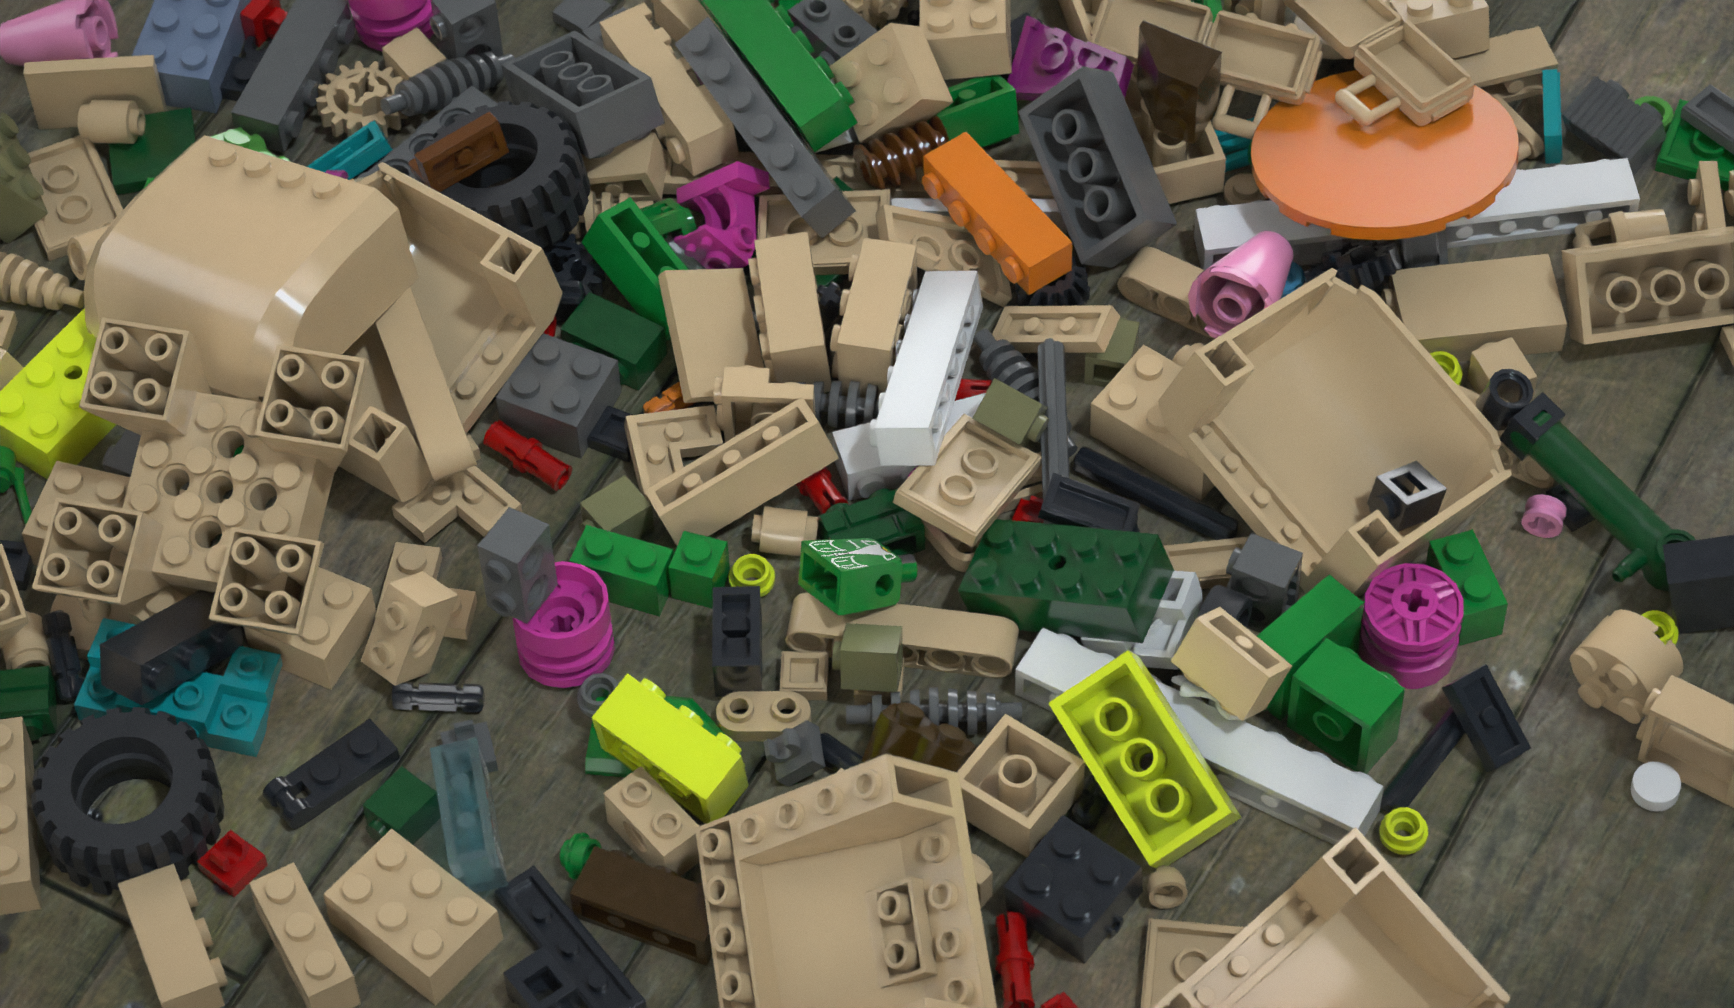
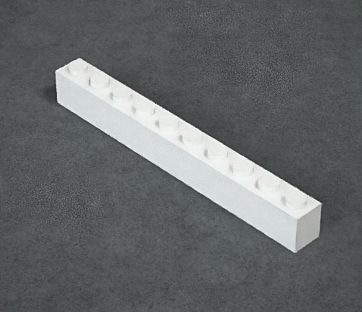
(1532, 206)

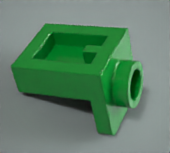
(670, 217)

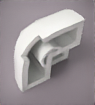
(1169, 626)

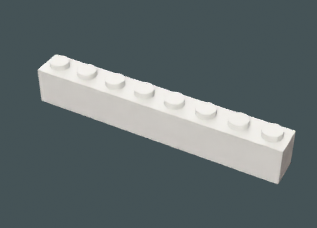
(1246, 760)

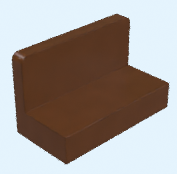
(460, 153)

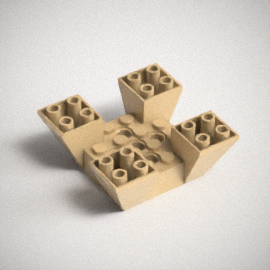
(160, 538)

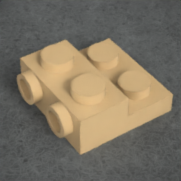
(748, 397)

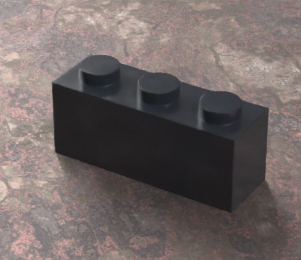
(167, 649)

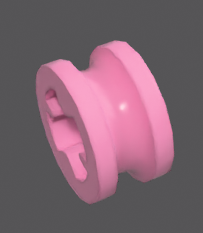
(1544, 516)

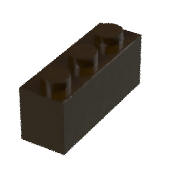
(643, 904)

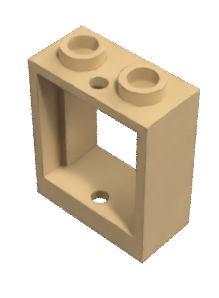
(1699, 741)

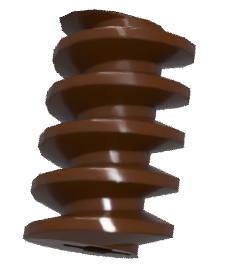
(899, 153)

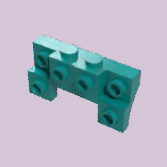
(224, 710)

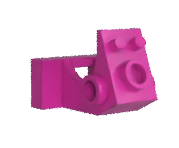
(729, 215)

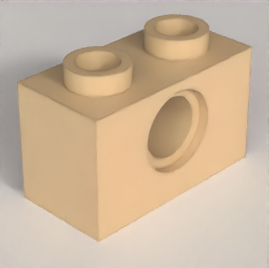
(409, 628)
(652, 822)

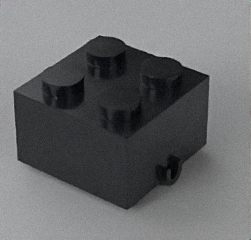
(1074, 889)

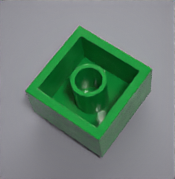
(1345, 706)

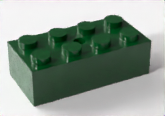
(1068, 579)

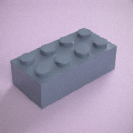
(192, 48)

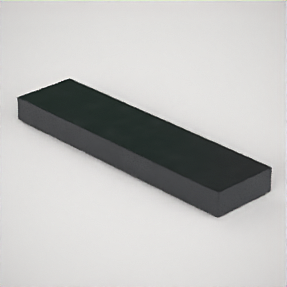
(552, 924)

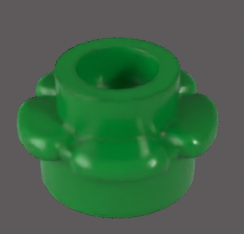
(576, 853)

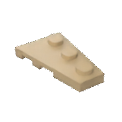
(943, 247)

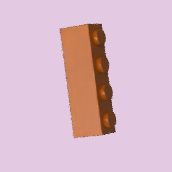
(997, 213)

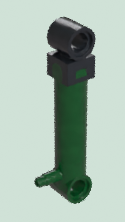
(1537, 431)

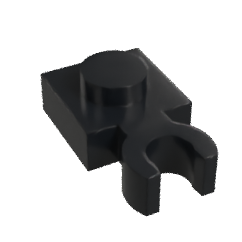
(241, 70)

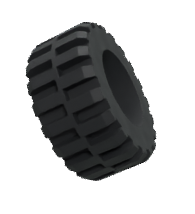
(549, 171)
(111, 752)

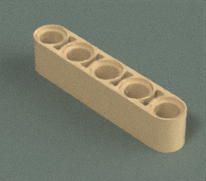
(424, 388)
(931, 636)

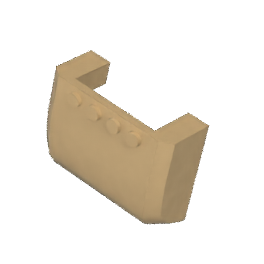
(250, 261)
(484, 309)
(1315, 405)
(1342, 940)

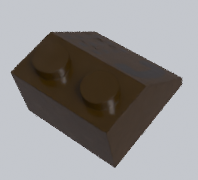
(1177, 81)

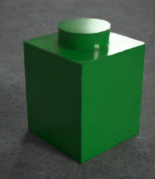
(697, 568)

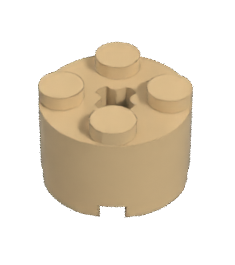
(1623, 664)

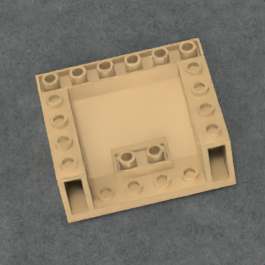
(848, 895)

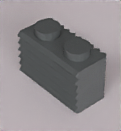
(1614, 123)

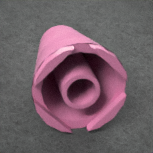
(60, 33)
(1241, 283)

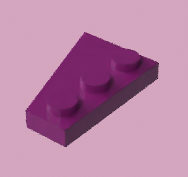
(1051, 55)

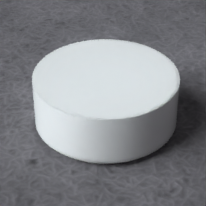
(1655, 786)

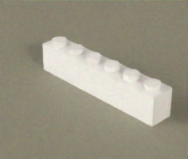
(927, 369)

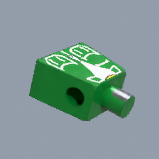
(853, 574)

